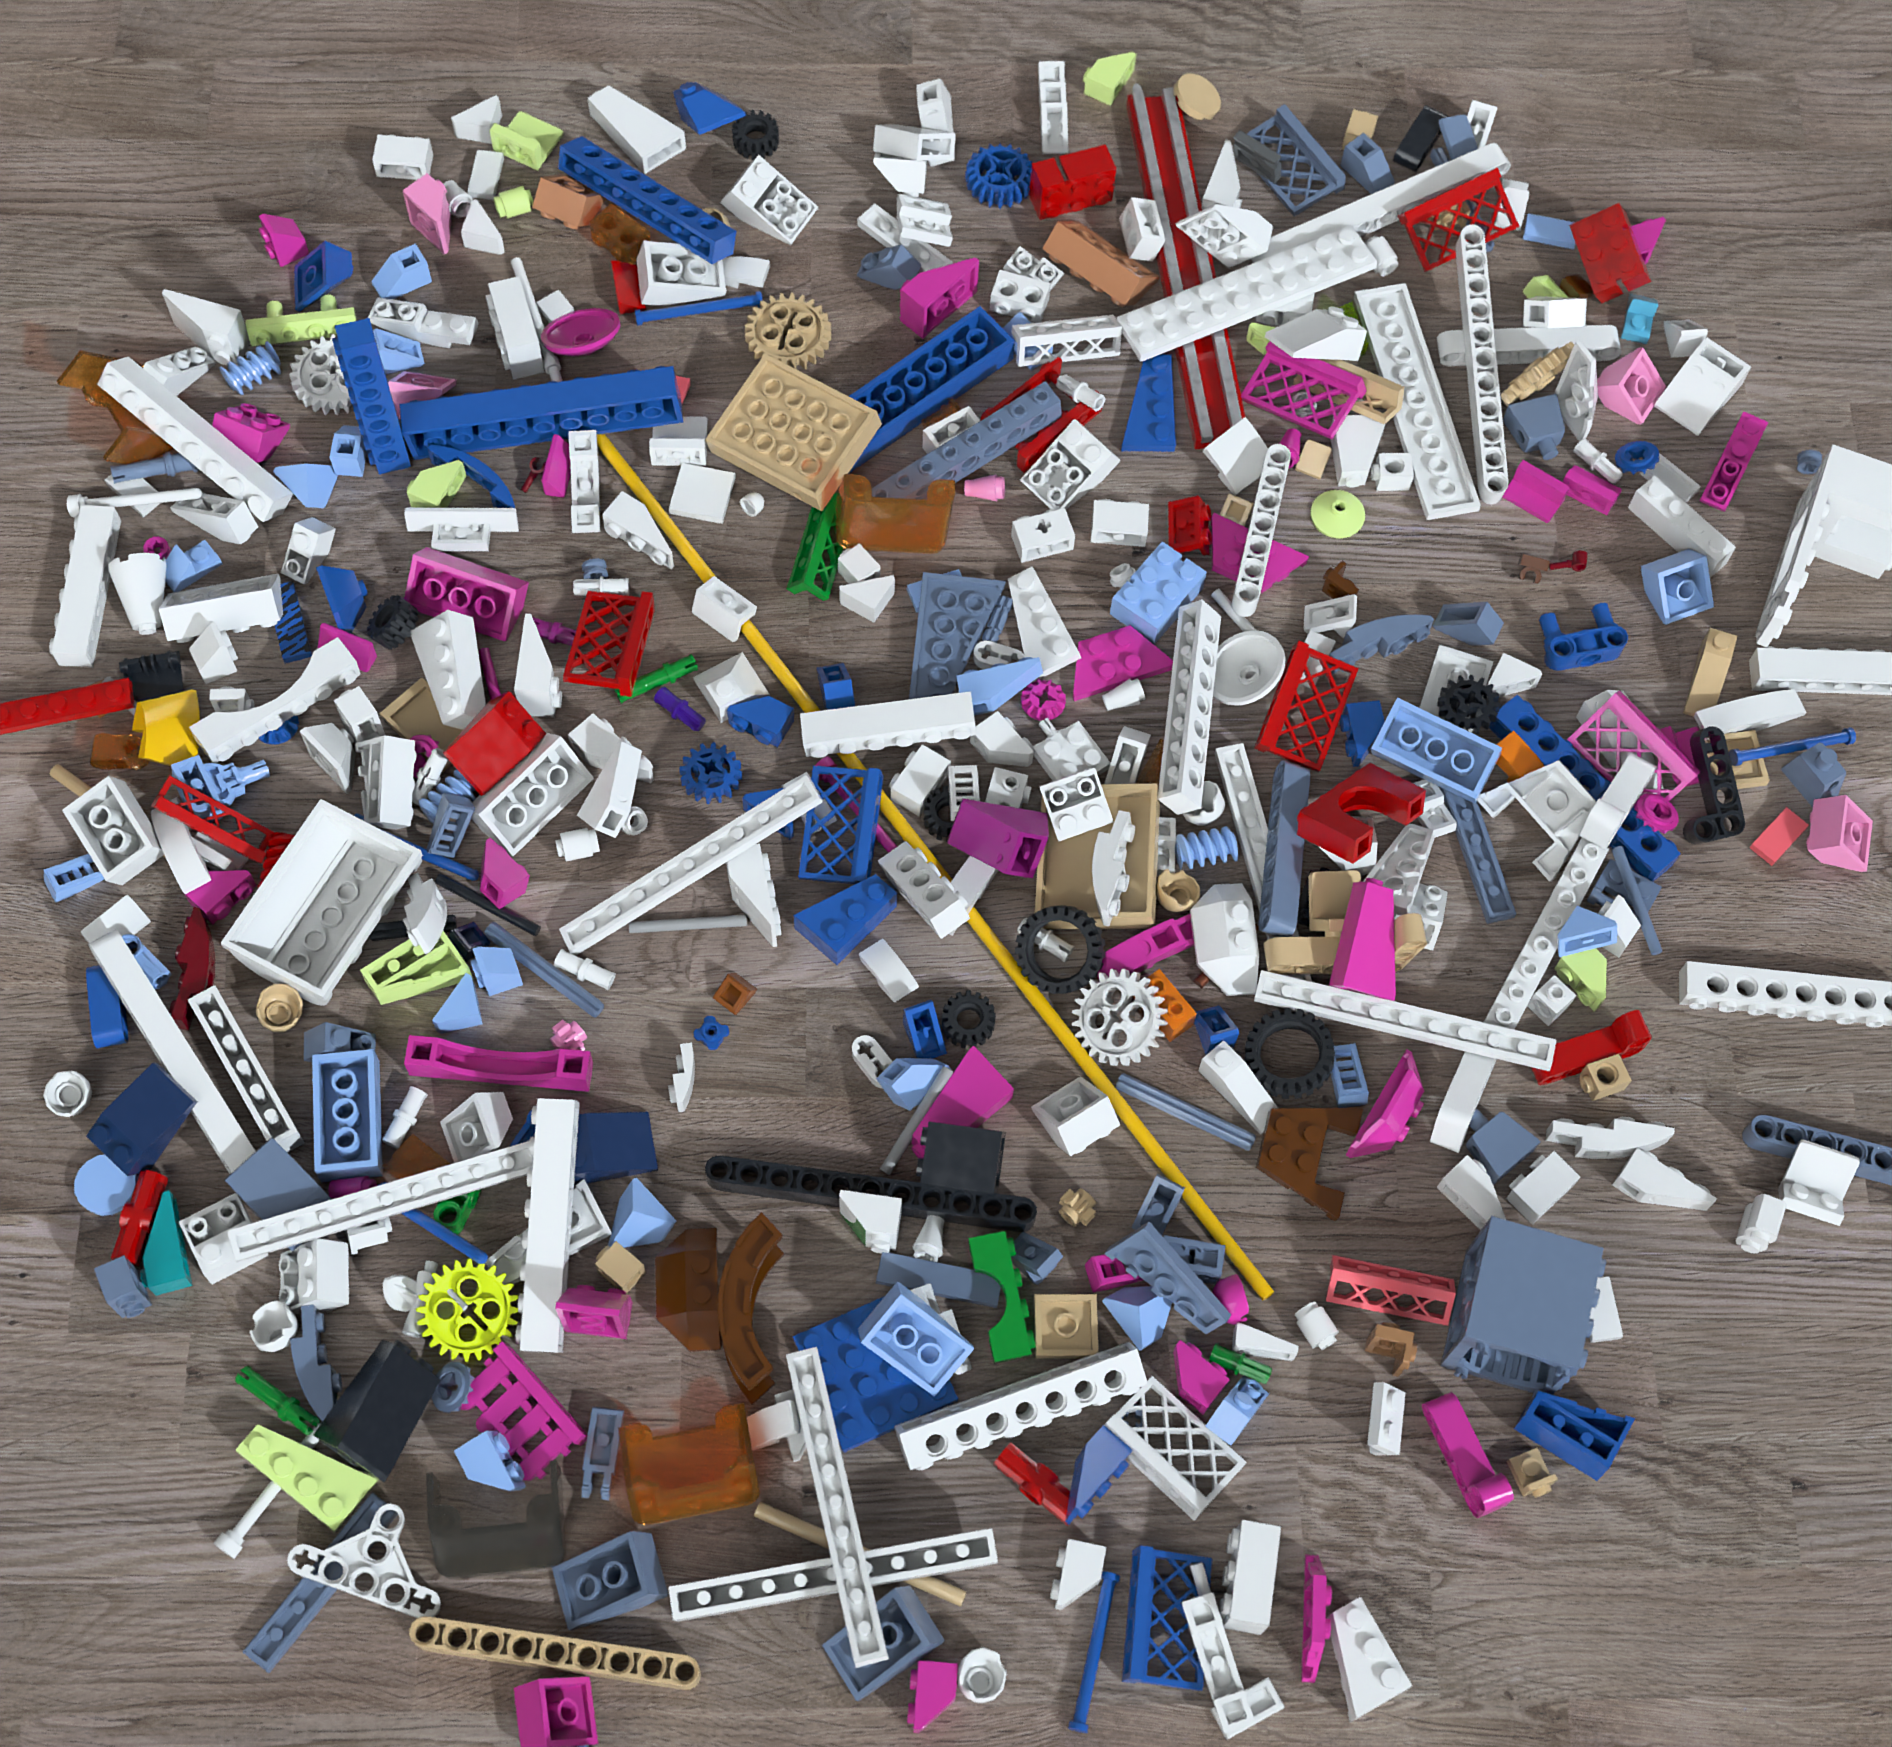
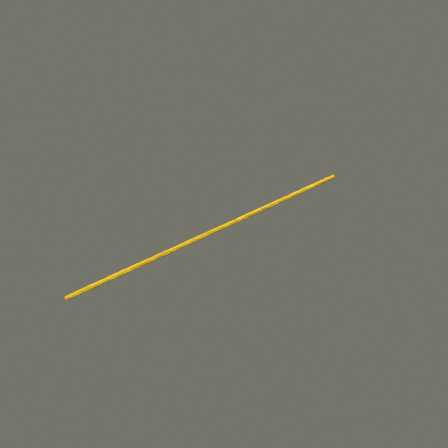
(976, 921)

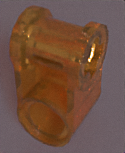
(116, 752)

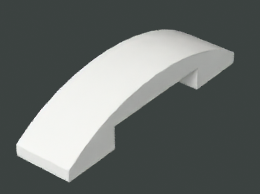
(584, 481)
(180, 851)
(1217, 1662)

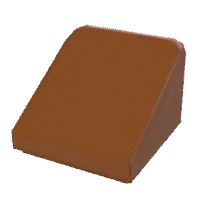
(734, 992)

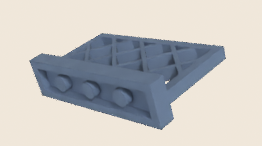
(1310, 152)

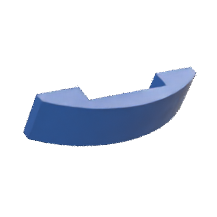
(476, 471)

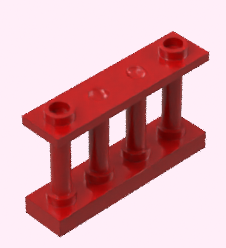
(1031, 451)

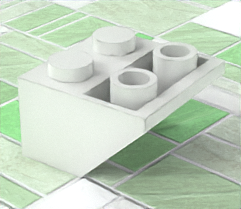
(1076, 804)
(210, 1241)
(315, 1275)

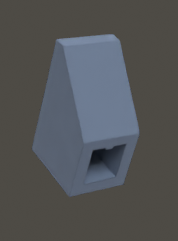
(1367, 164)
(889, 267)
(335, 1038)

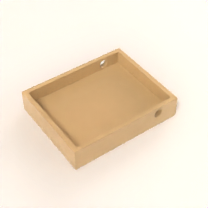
(793, 432)
(1066, 865)

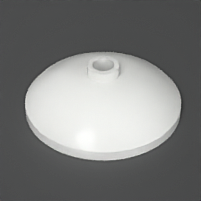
(1247, 667)

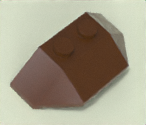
(690, 1289)

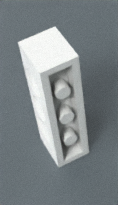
(925, 889)

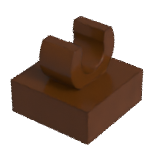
(1532, 564)

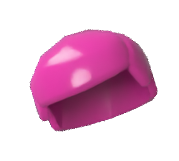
(1232, 1297)

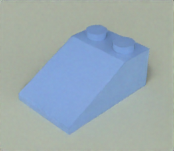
(914, 1339)

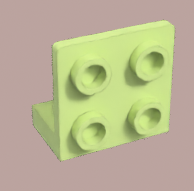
(526, 139)

